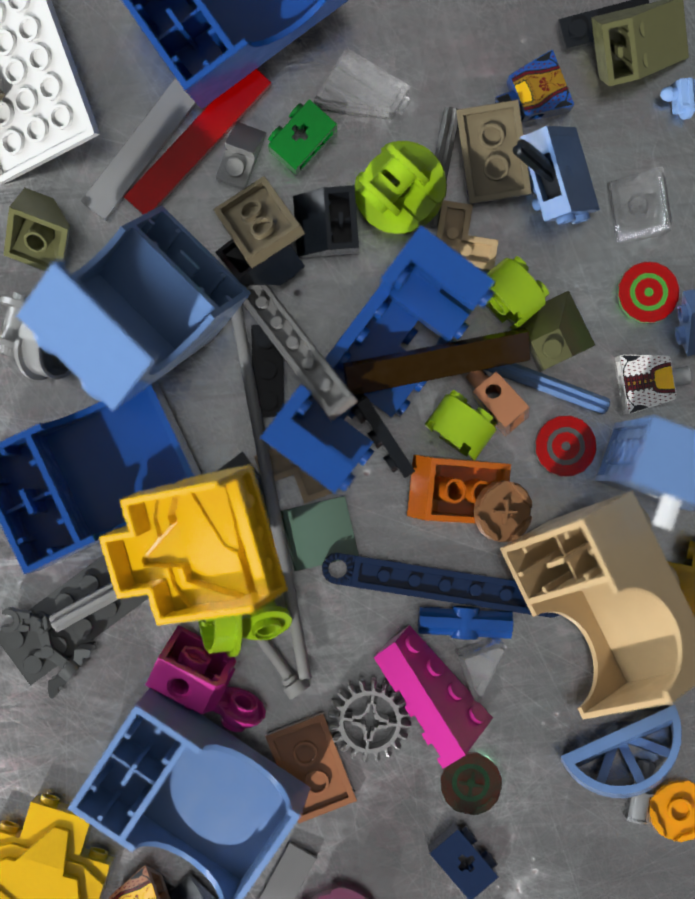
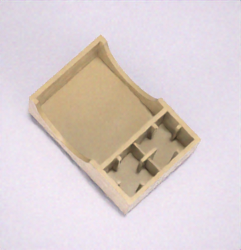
(623, 596)

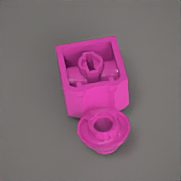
(202, 680)

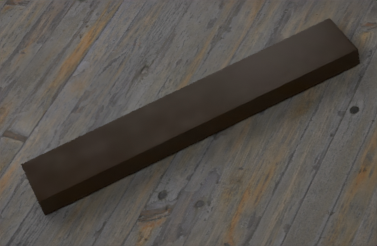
(437, 361)

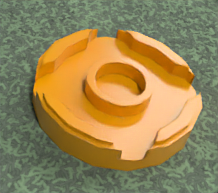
(673, 809)

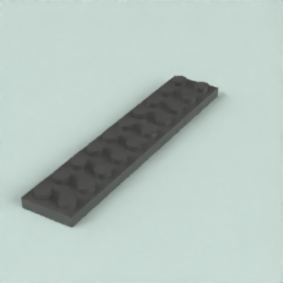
(22, 645)

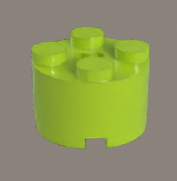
(516, 292)
(462, 426)

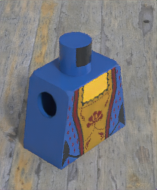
(539, 89)

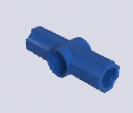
(465, 622)

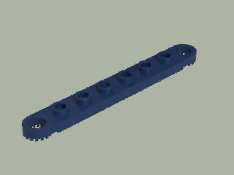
(429, 583)

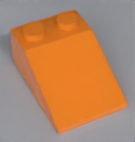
(448, 487)

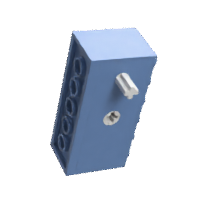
(654, 462)

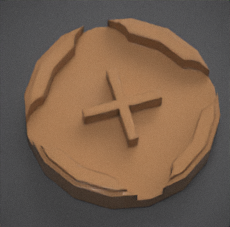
(503, 511)

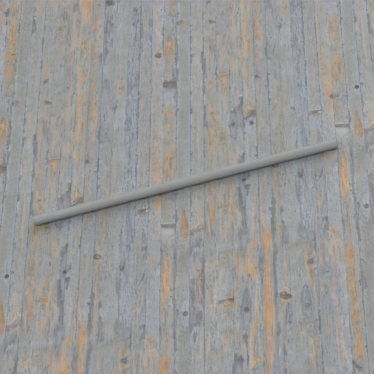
(270, 492)

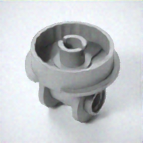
(19, 343)

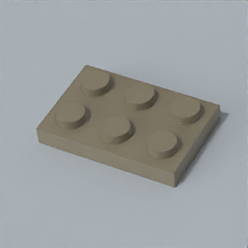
(487, 152)
(258, 222)

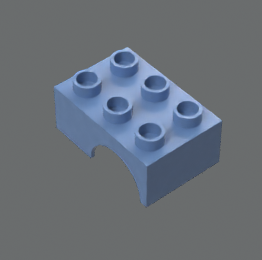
(133, 307)
(191, 791)

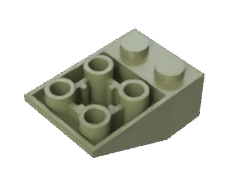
(639, 40)

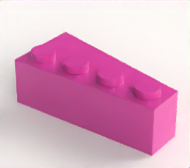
(433, 695)

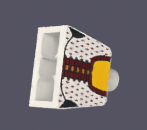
(648, 381)

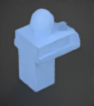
(682, 97)

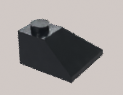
(273, 271)

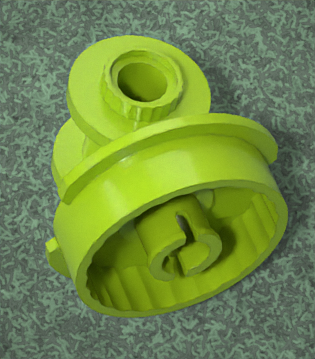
(387, 178)
(226, 632)

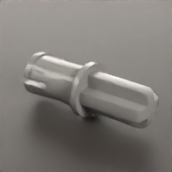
(639, 804)

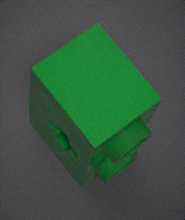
(299, 153)

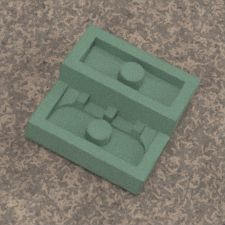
(318, 531)

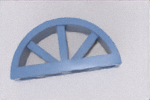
(632, 735)

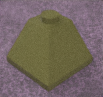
(36, 230)
(557, 332)

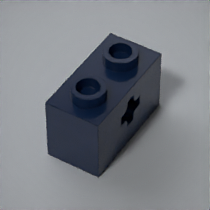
(470, 877)

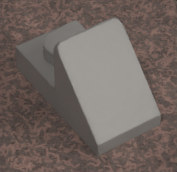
(240, 155)

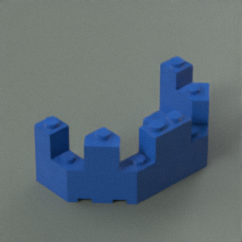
(421, 285)

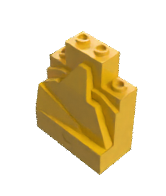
(196, 548)
(51, 855)

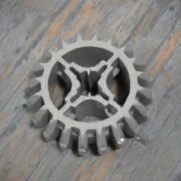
(356, 719)

